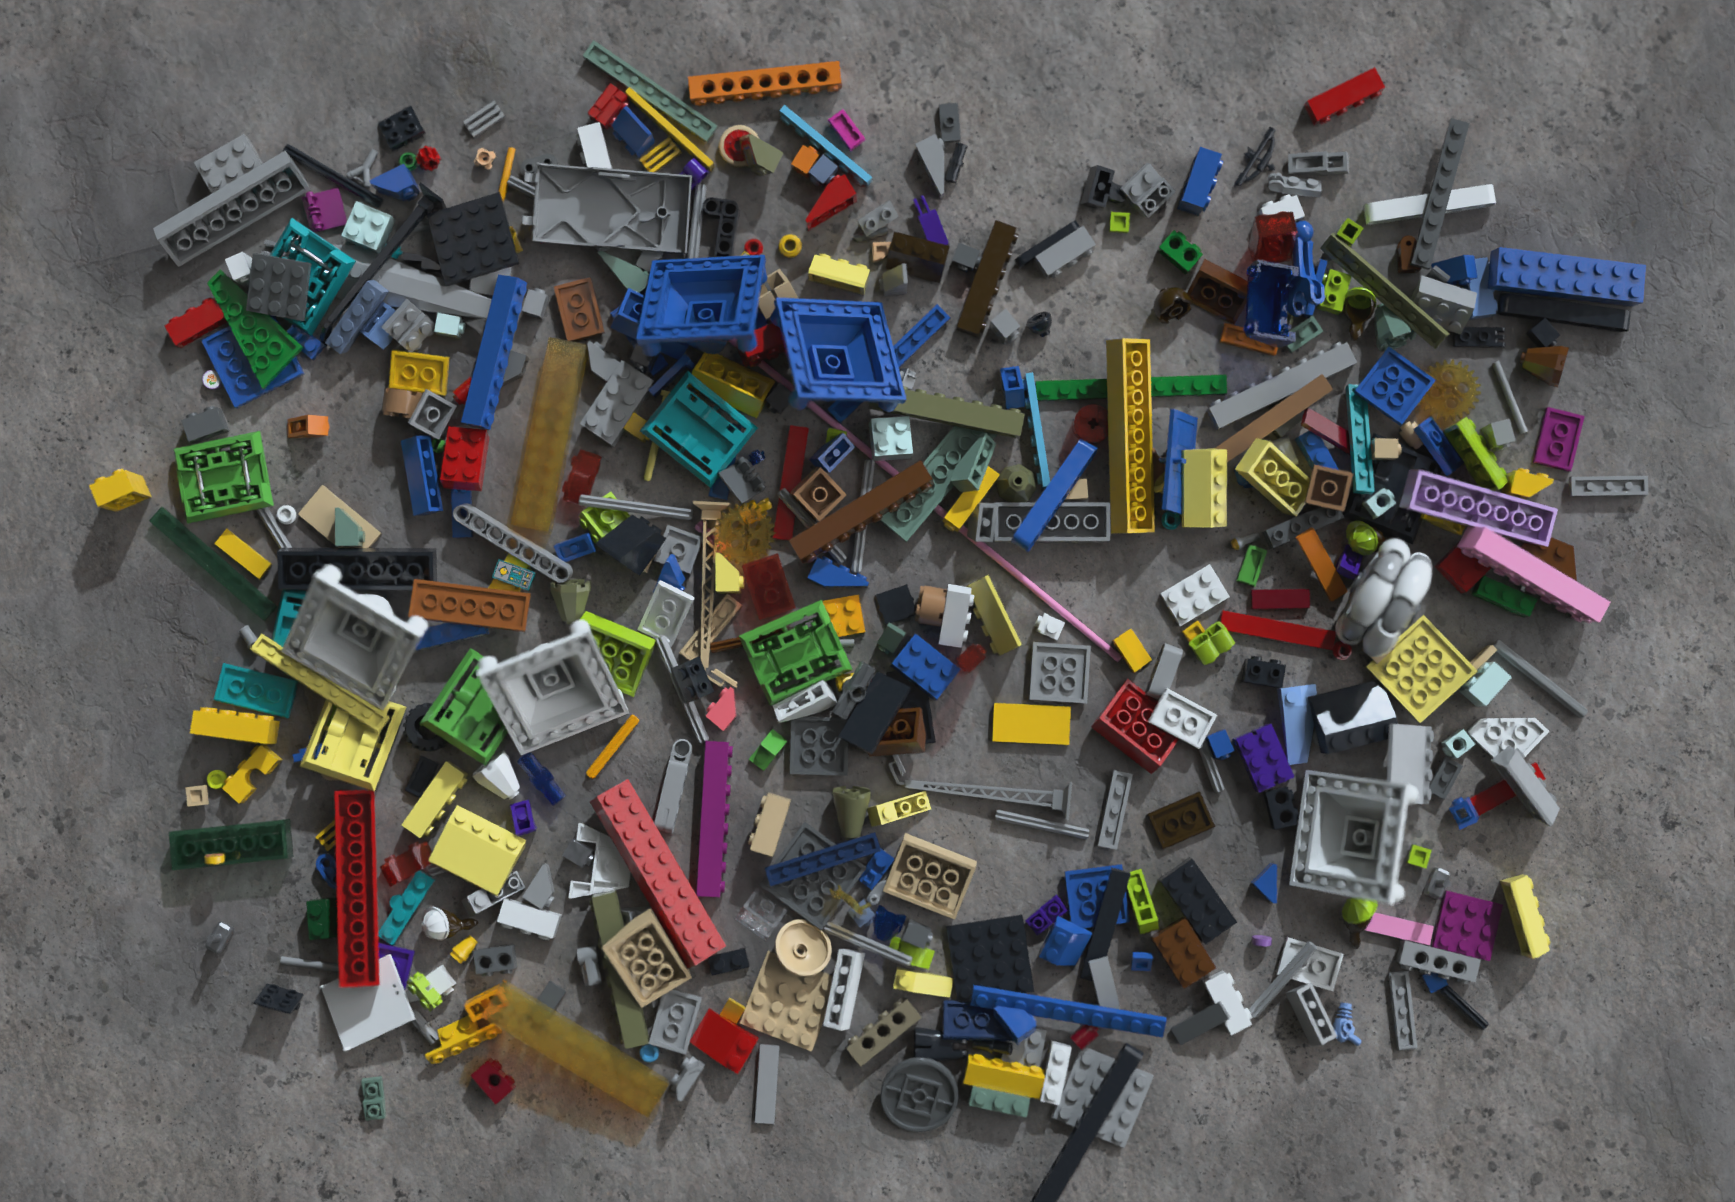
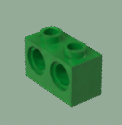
(1176, 256)

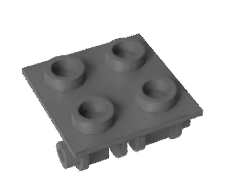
(742, 481)

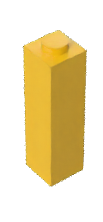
(968, 501)

